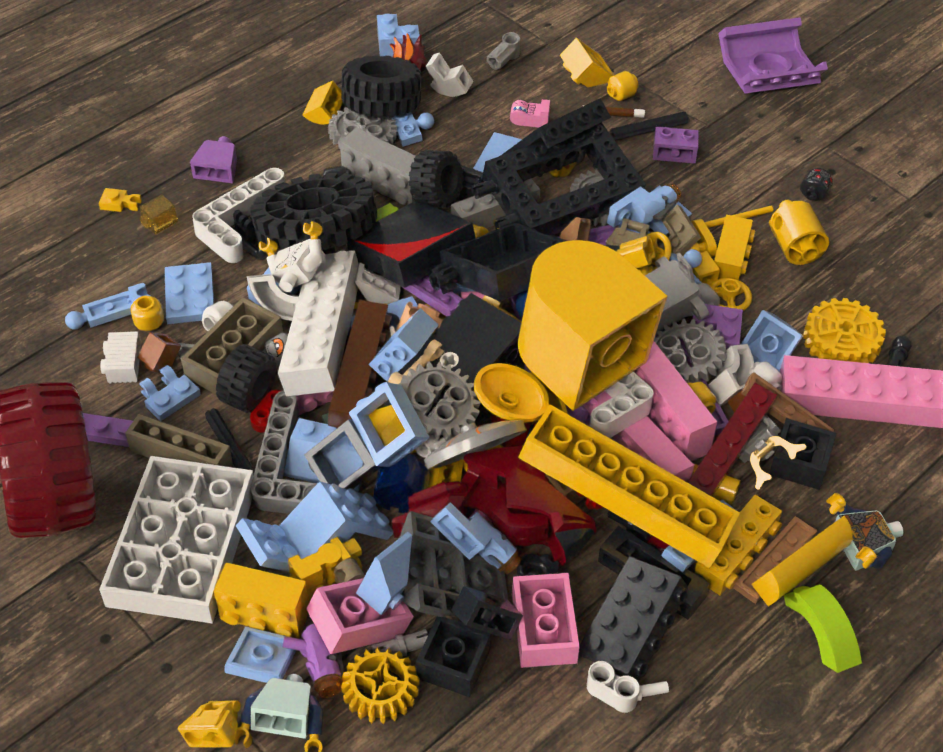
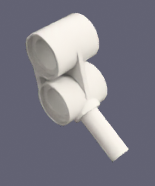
(610, 690)

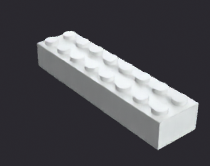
(320, 327)

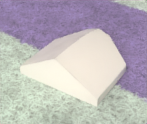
(375, 287)

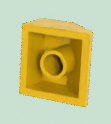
(585, 64)

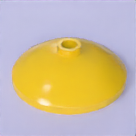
(511, 392)

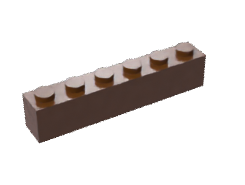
(355, 373)

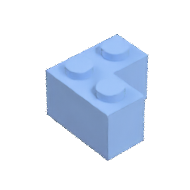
(388, 29)

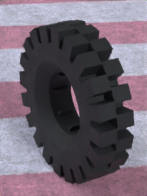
(338, 204)

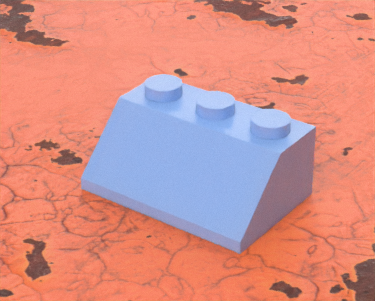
(341, 456)

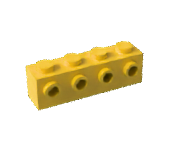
(748, 536)

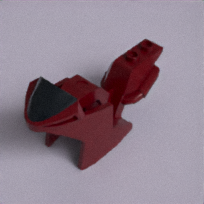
(522, 508)

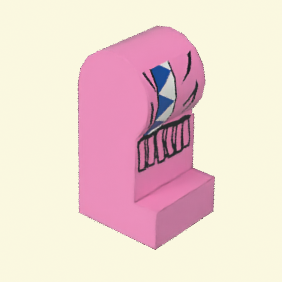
(530, 113)

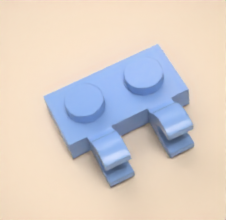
(172, 397)

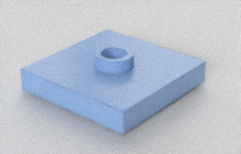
(259, 656)

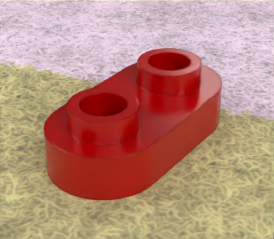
(263, 409)

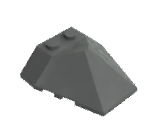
(441, 570)

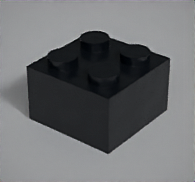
(809, 464)
(453, 656)

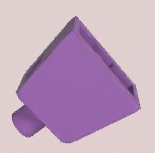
(215, 161)

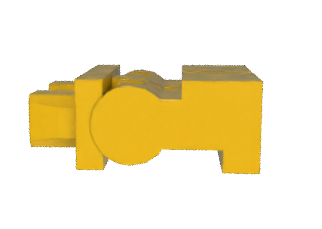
(320, 566)

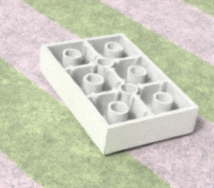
(178, 539)

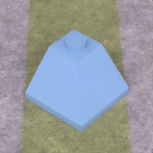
(771, 339)
(387, 576)

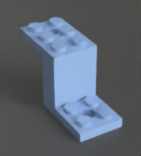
(317, 519)

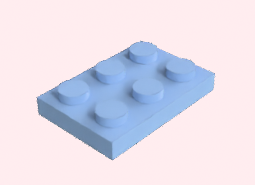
(188, 292)

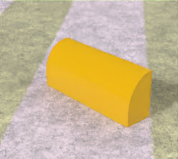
(804, 561)

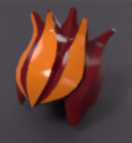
(410, 51)

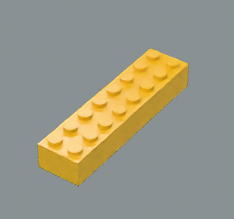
(629, 485)

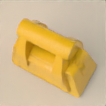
(212, 725)

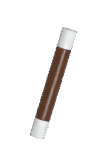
(625, 112)

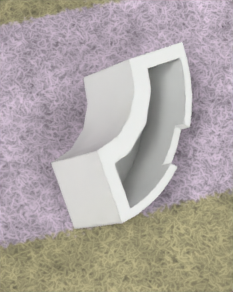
(271, 297)
(734, 374)

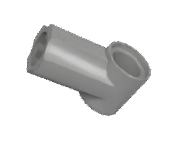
(505, 51)

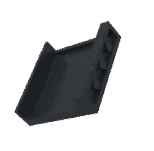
(566, 126)

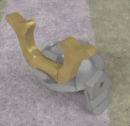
(763, 445)

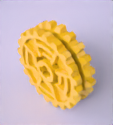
(844, 332)

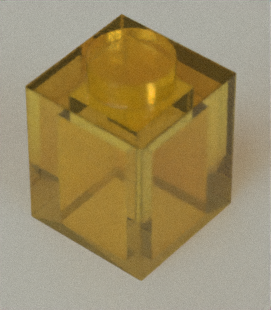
(158, 214)

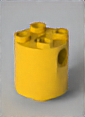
(799, 232)

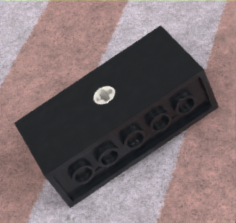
(472, 339)

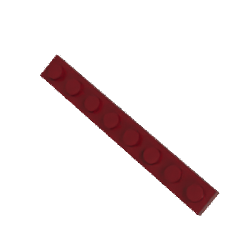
(729, 444)

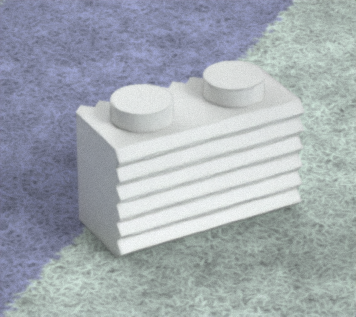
(121, 357)

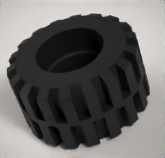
(436, 178)
(246, 378)

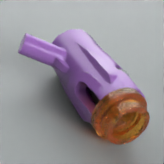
(322, 666)

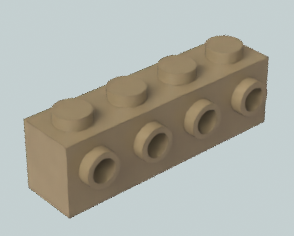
(163, 440)

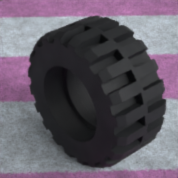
(381, 86)

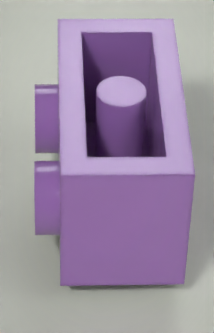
(675, 145)

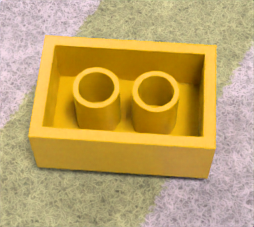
(262, 600)

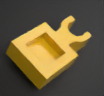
(118, 199)

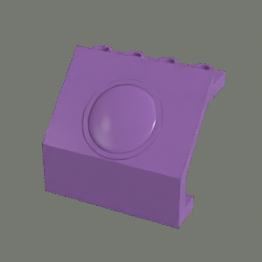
(768, 56)

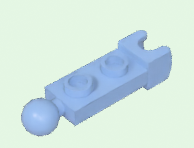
(106, 309)

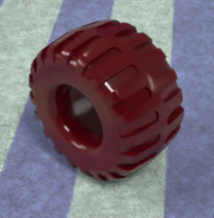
(45, 460)

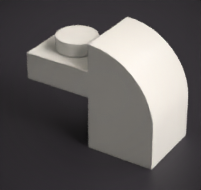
(446, 80)

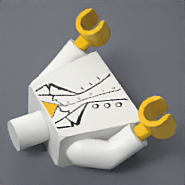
(298, 262)

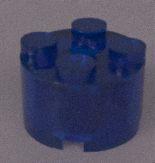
(399, 482)

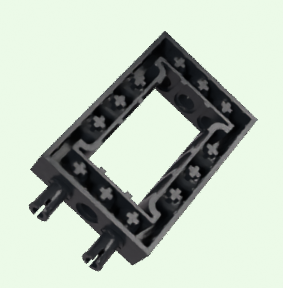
(506, 177)

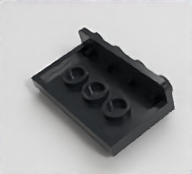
(634, 618)

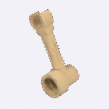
(431, 353)

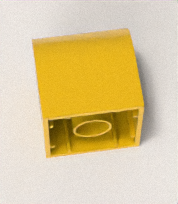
(587, 319)

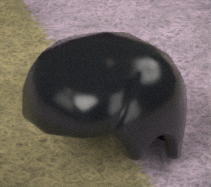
(537, 565)

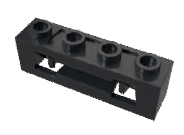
(625, 544)

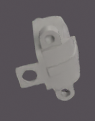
(681, 291)

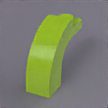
(830, 624)

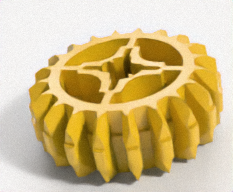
(368, 673)

